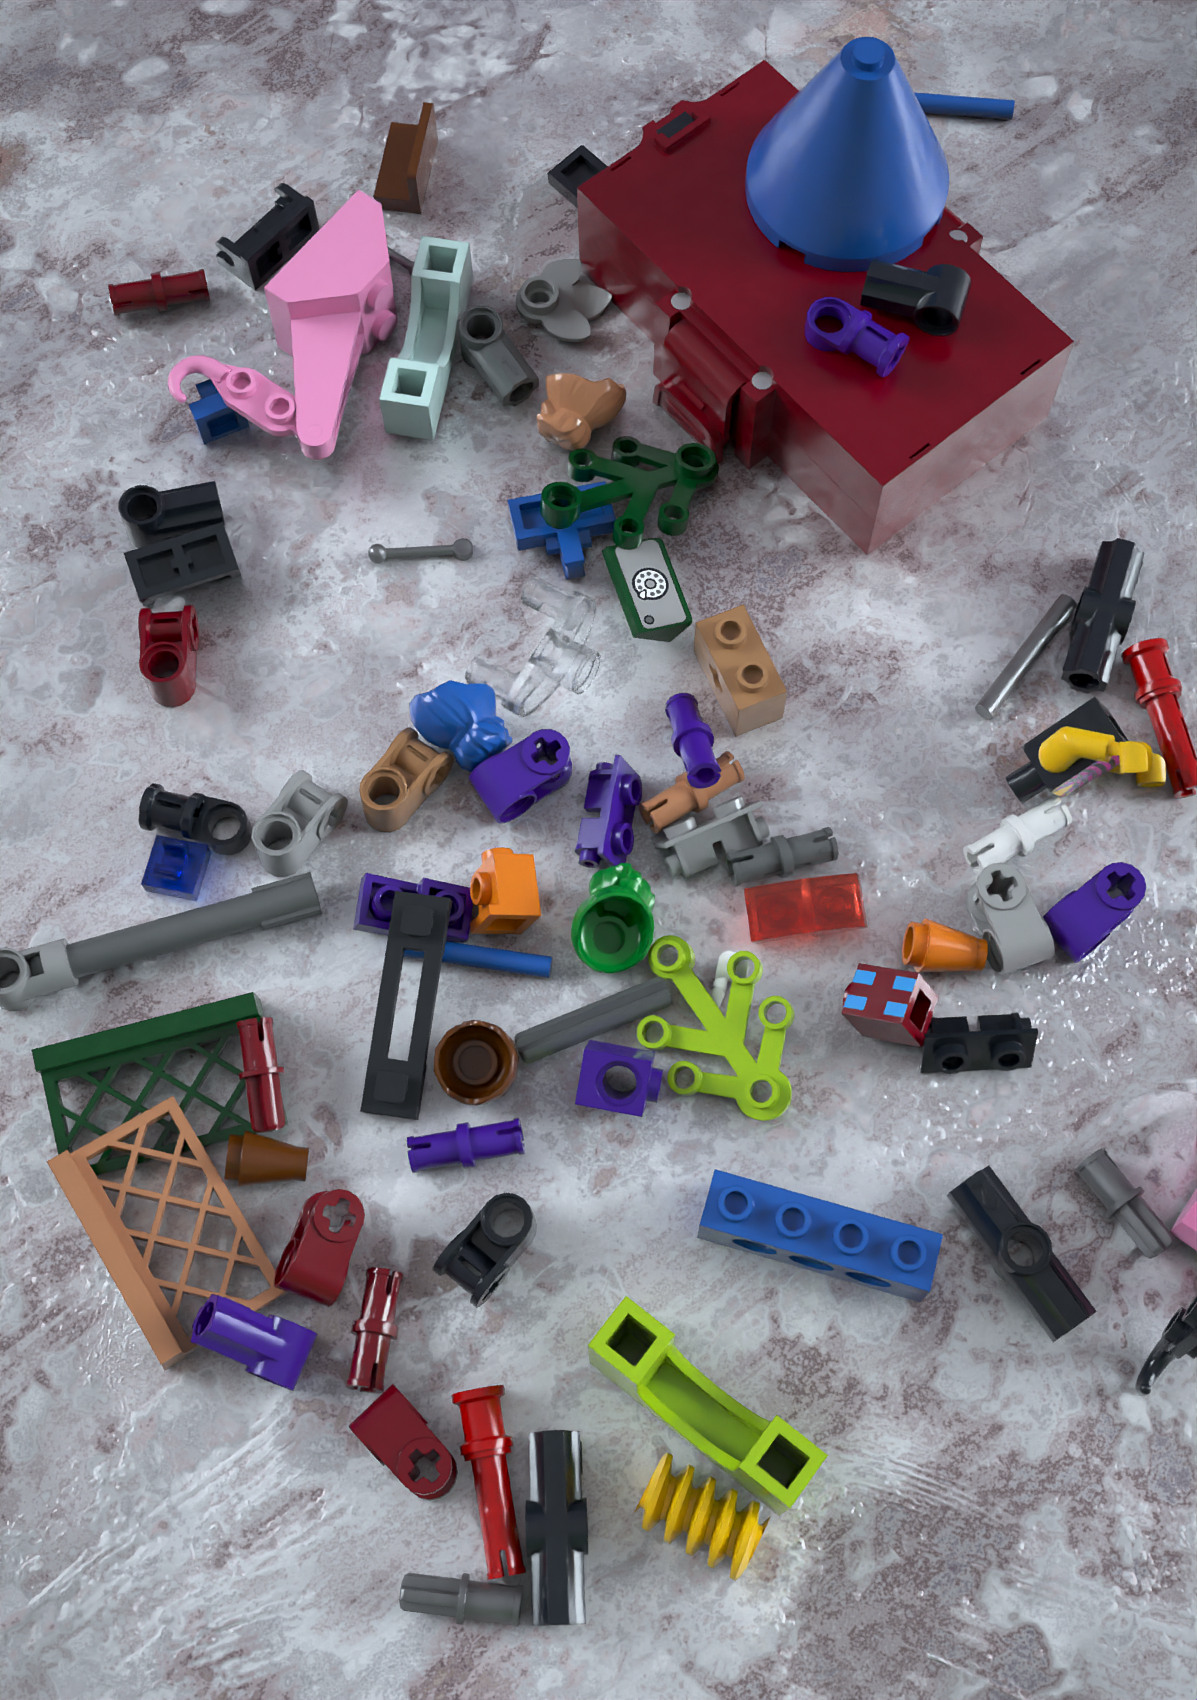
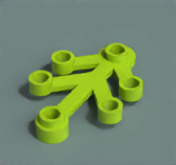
(724, 1034)

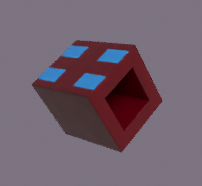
(889, 1004)

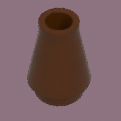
(264, 1160)

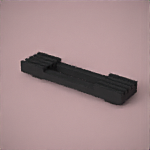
(392, 1084)

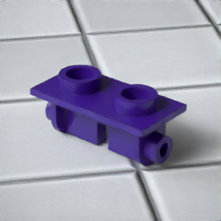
(614, 793)

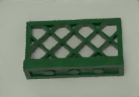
(137, 1043)

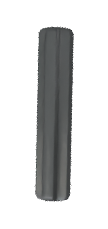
(593, 1020)

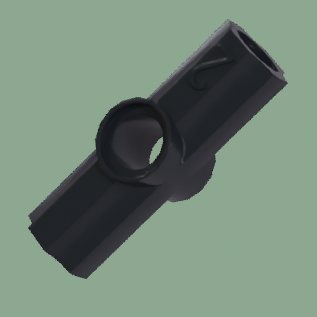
(1103, 616)
(1045, 1284)
(556, 1528)

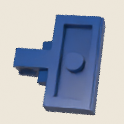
(533, 531)

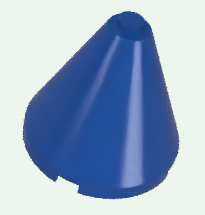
(849, 165)

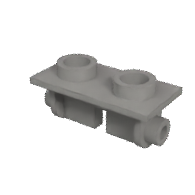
(692, 842)

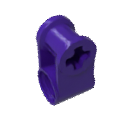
(517, 779)
(1090, 914)

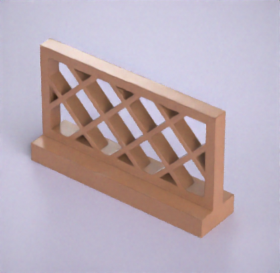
(115, 1241)

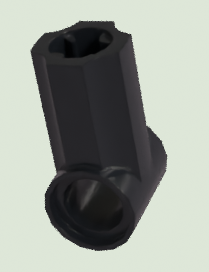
(931, 297)
(172, 511)

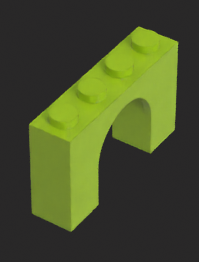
(757, 1453)

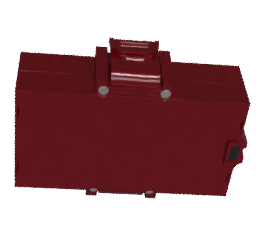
(730, 313)

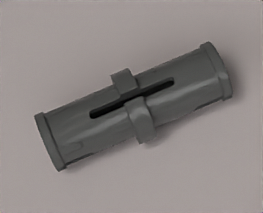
(781, 856)

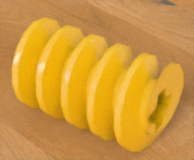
(701, 1516)

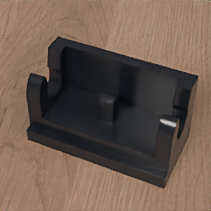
(271, 239)
(181, 562)

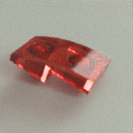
(805, 907)

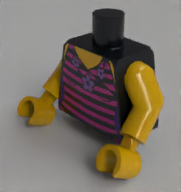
(1081, 750)

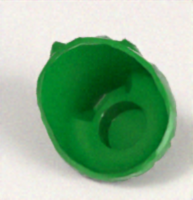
(616, 920)

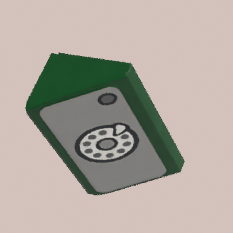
(648, 590)

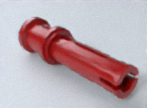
(1159, 695)
(487, 1450)

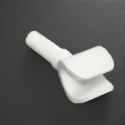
(722, 977)

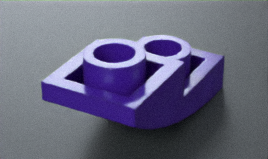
(377, 900)

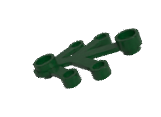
(689, 469)

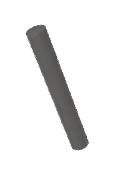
(1025, 656)

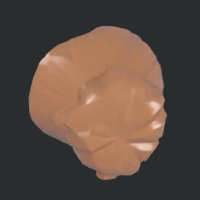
(577, 408)

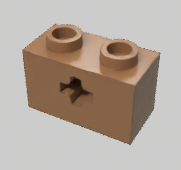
(739, 670)

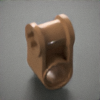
(405, 771)

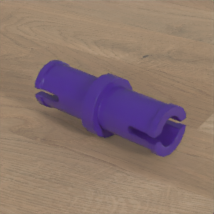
(692, 740)
(465, 1145)

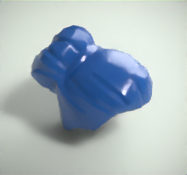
(461, 720)

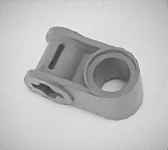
(299, 814)
(1011, 926)

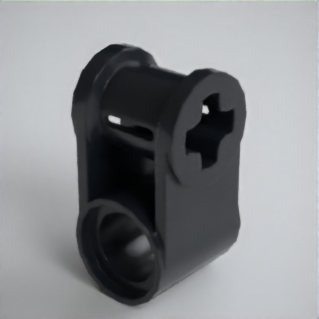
(486, 1249)

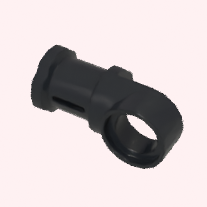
(193, 817)

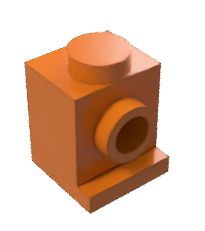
(505, 893)

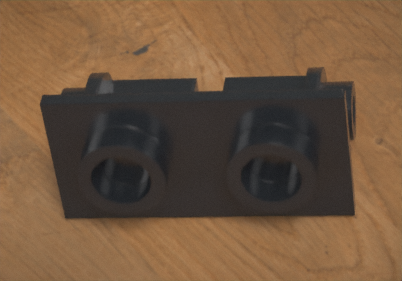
(1000, 1044)

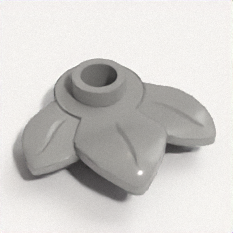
(567, 301)

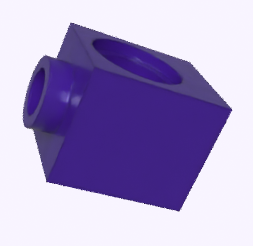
(596, 1091)

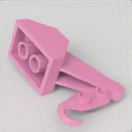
(324, 313)

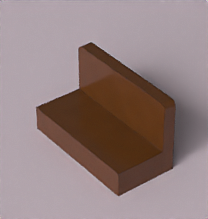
(407, 163)

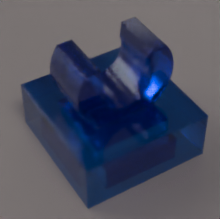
(176, 868)

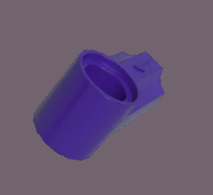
(265, 1345)

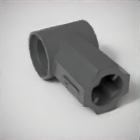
(495, 357)

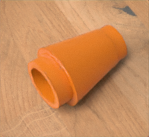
(942, 949)

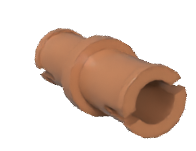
(684, 798)

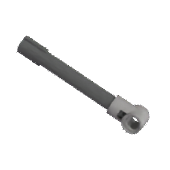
(60, 964)

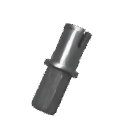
(1125, 1203)
(461, 1598)

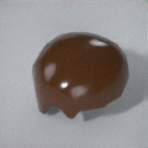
(476, 1062)

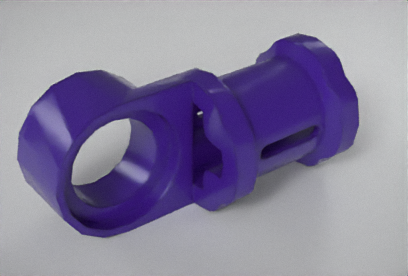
(857, 336)

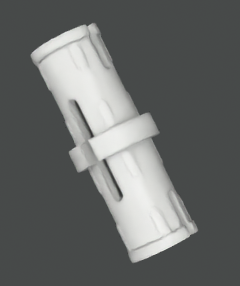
(1018, 834)

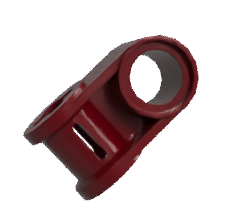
(166, 645)
(317, 1253)
(400, 1438)

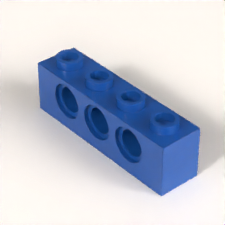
(820, 1236)

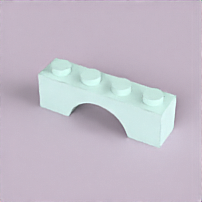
(420, 375)

